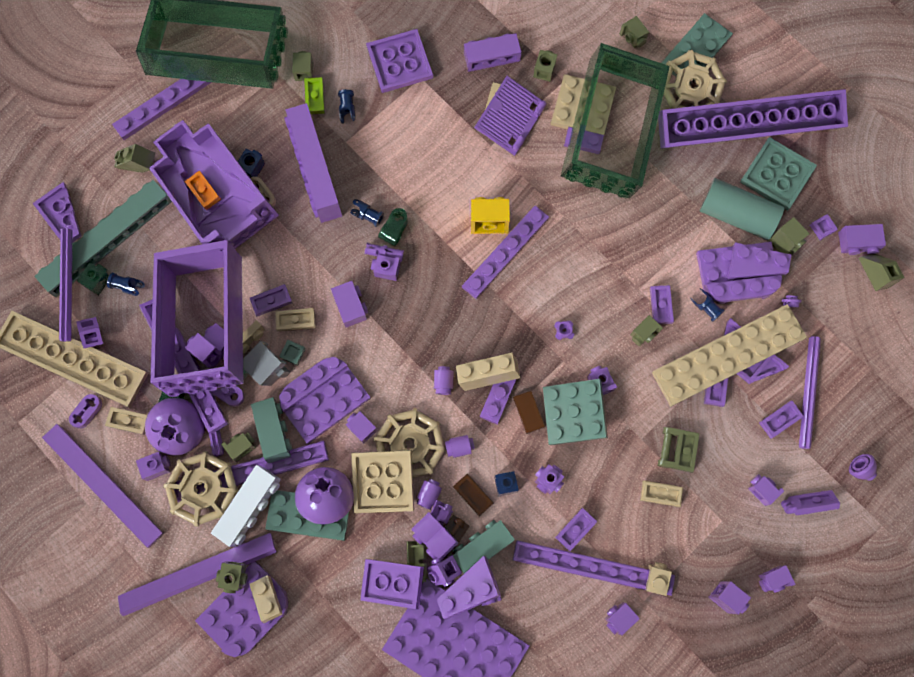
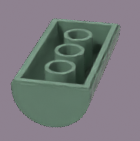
(742, 209)

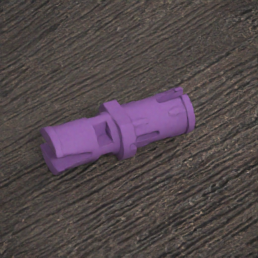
(374, 250)

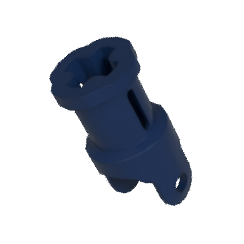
(346, 104)
(367, 213)
(126, 284)
(709, 307)

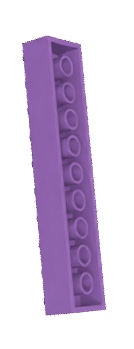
(753, 118)

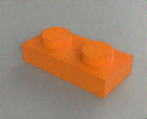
(203, 190)

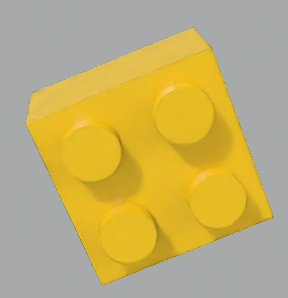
(490, 215)

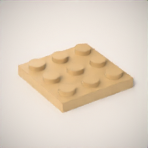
(568, 102)
(383, 481)

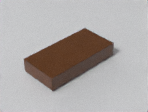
(528, 412)
(473, 495)

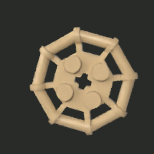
(698, 73)
(414, 432)
(212, 487)

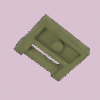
(685, 450)

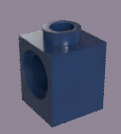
(248, 156)
(506, 483)

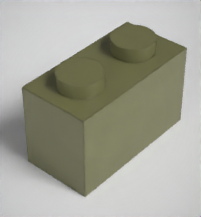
(789, 237)

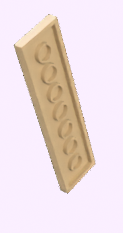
(729, 355)
(68, 359)

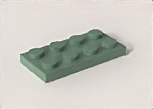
(704, 38)
(286, 518)

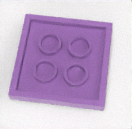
(399, 61)

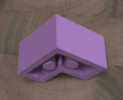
(208, 348)

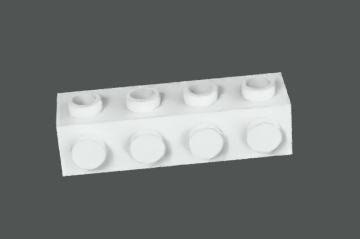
(246, 506)

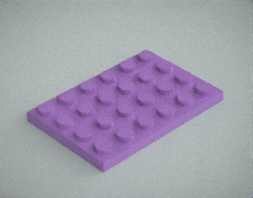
(452, 647)

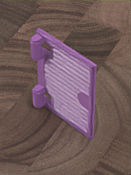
(510, 115)

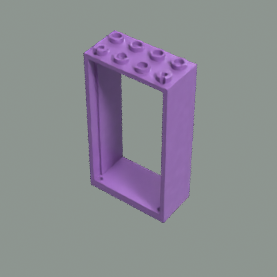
(166, 268)

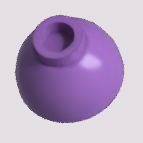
(863, 467)

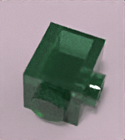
(94, 278)

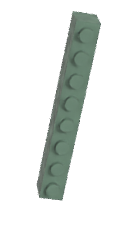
(107, 234)

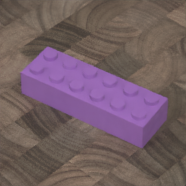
(312, 163)

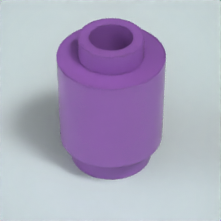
(443, 380)
(459, 446)
(428, 494)

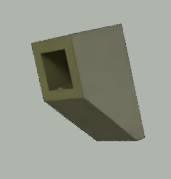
(134, 158)
(881, 271)

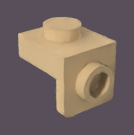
(658, 579)

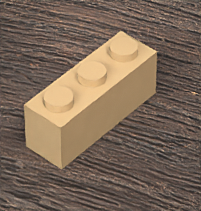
(488, 371)

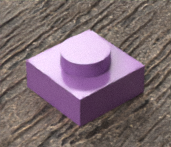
(823, 227)

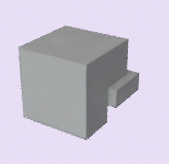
(264, 365)

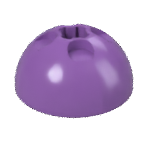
(182, 422)
(320, 503)

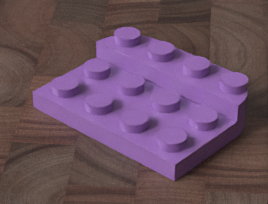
(714, 273)
(322, 397)
(235, 619)

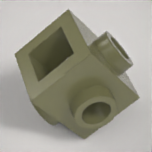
(233, 569)

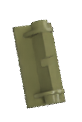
(415, 556)

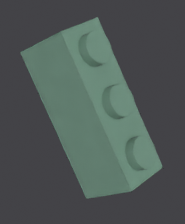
(271, 430)
(484, 544)

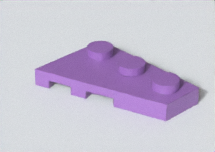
(59, 211)
(754, 261)
(469, 590)

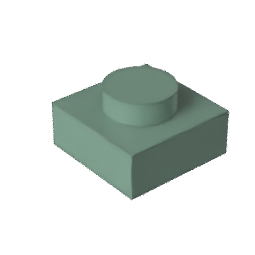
(292, 352)

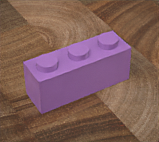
(492, 52)

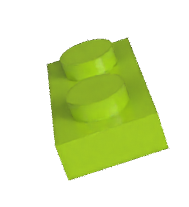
(314, 95)

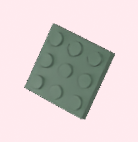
(778, 173)
(575, 412)

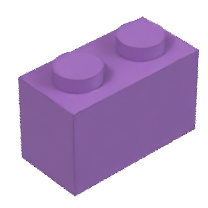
(862, 239)
(348, 303)
(730, 598)

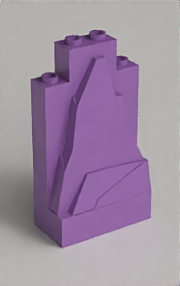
(242, 205)

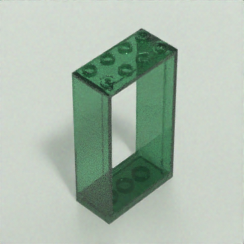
(210, 67)
(632, 68)

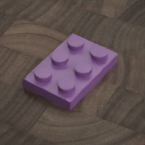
(392, 583)

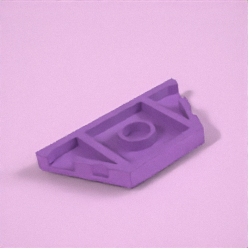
(762, 369)

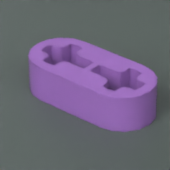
(86, 411)

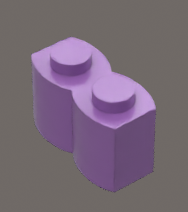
(434, 536)

